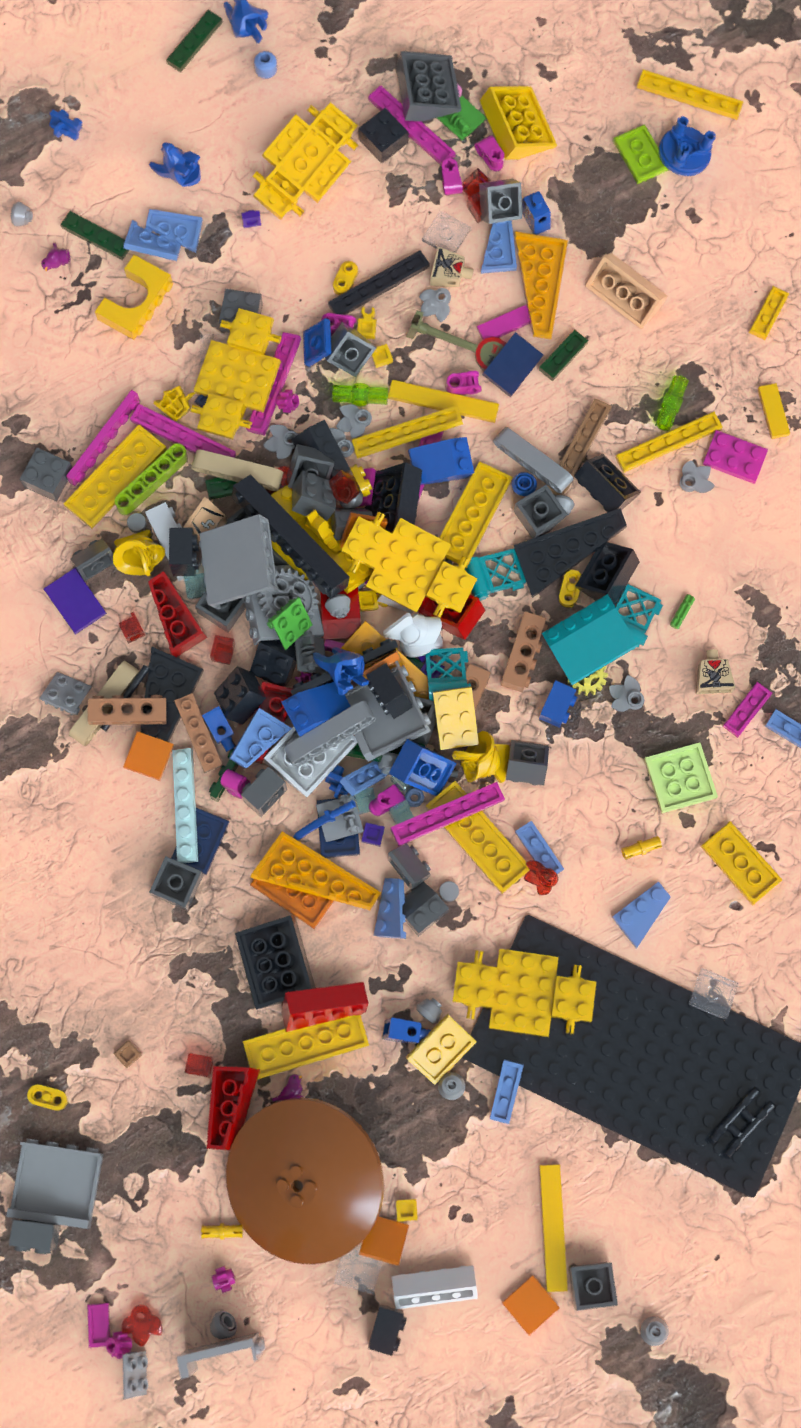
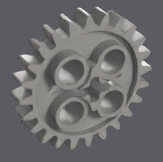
(288, 583)

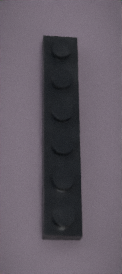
(379, 284)
(369, 655)

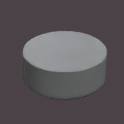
(136, 522)
(449, 891)

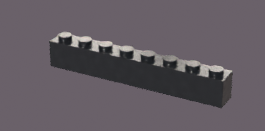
(291, 537)

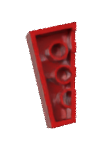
(177, 619)
(273, 705)
(323, 1005)
(229, 1104)

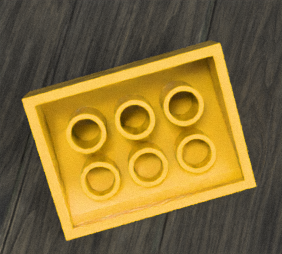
(517, 121)

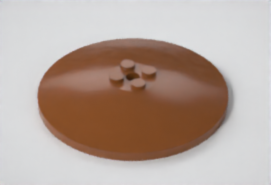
(338, 1174)

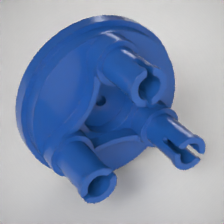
(686, 149)

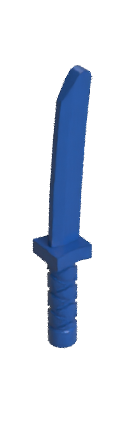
(328, 817)

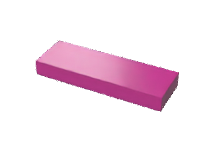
(505, 323)
(747, 709)

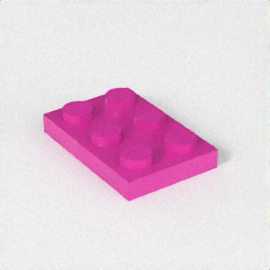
(735, 457)

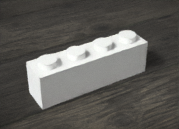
(161, 520)
(434, 1287)

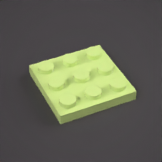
(681, 778)

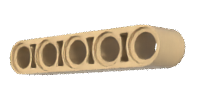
(236, 469)
(115, 685)

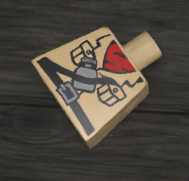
(449, 269)
(714, 675)

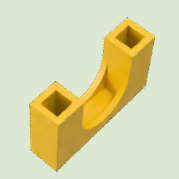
(132, 320)

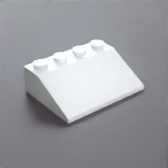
(311, 774)

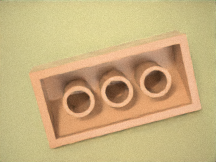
(626, 290)

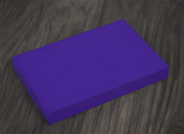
(75, 601)

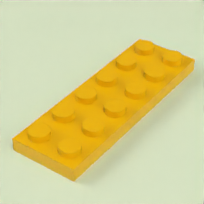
(115, 473)
(474, 511)
(483, 843)
(300, 1047)

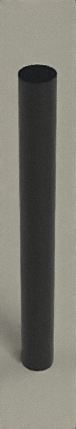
(132, 687)

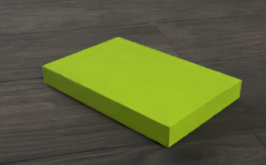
(640, 154)

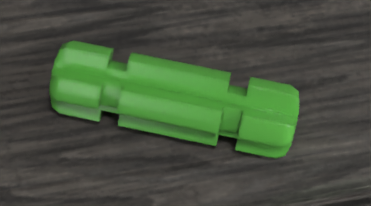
(682, 611)

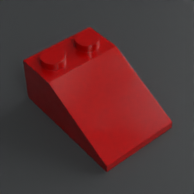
(453, 622)
(343, 627)

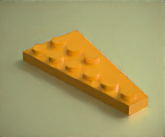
(541, 270)
(368, 637)
(304, 870)

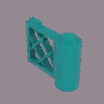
(483, 585)
(637, 629)
(450, 682)

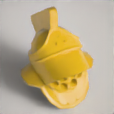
(137, 554)
(484, 759)

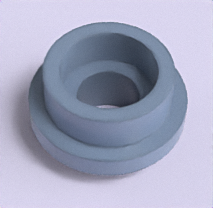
(414, 791)

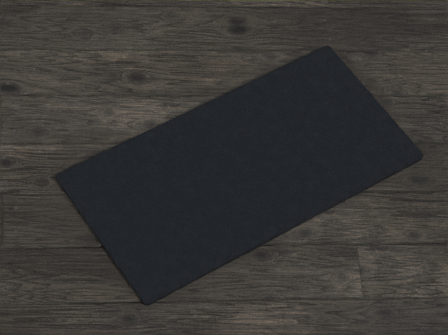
(651, 1063)

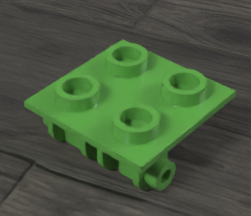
(465, 121)
(290, 622)

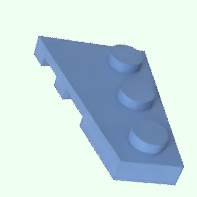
(178, 227)
(146, 242)
(500, 249)
(258, 737)
(641, 913)
(390, 914)

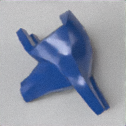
(244, 19)
(178, 166)
(343, 668)

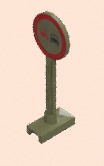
(484, 351)

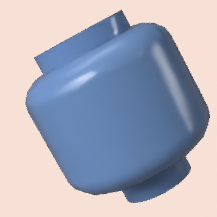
(265, 64)

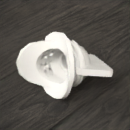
(416, 634)

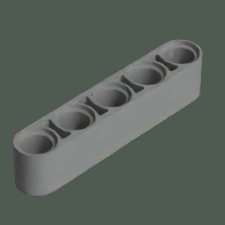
(533, 460)
(329, 733)

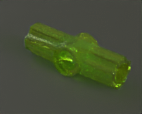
(360, 394)
(671, 403)

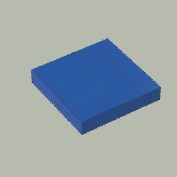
(317, 342)

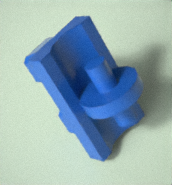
(63, 125)
(334, 779)

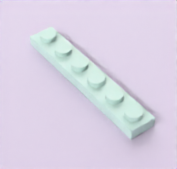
(185, 805)

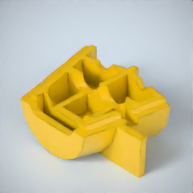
(175, 403)
(321, 530)

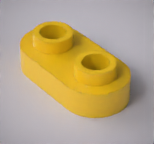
(345, 277)
(358, 474)
(569, 589)
(48, 1097)

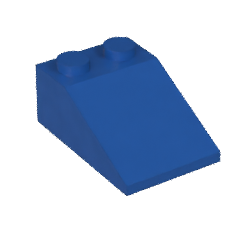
(443, 460)
(314, 707)
(422, 768)

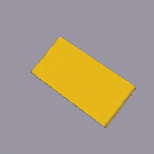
(741, 863)

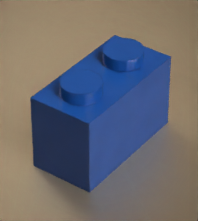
(558, 703)

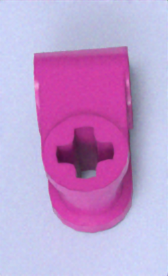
(490, 153)
(451, 178)
(337, 319)
(466, 381)
(234, 783)
(385, 800)

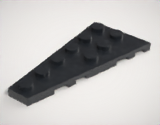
(557, 552)
(172, 680)

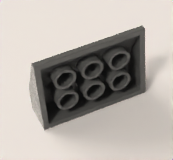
(427, 85)

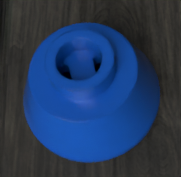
(527, 482)

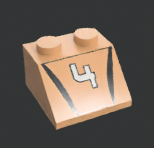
(205, 518)

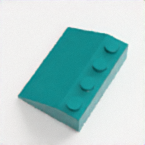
(590, 639)

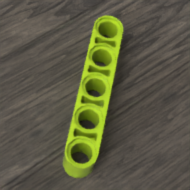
(153, 470)

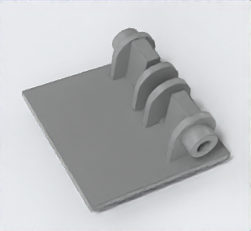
(65, 693)
(345, 824)
(135, 1374)

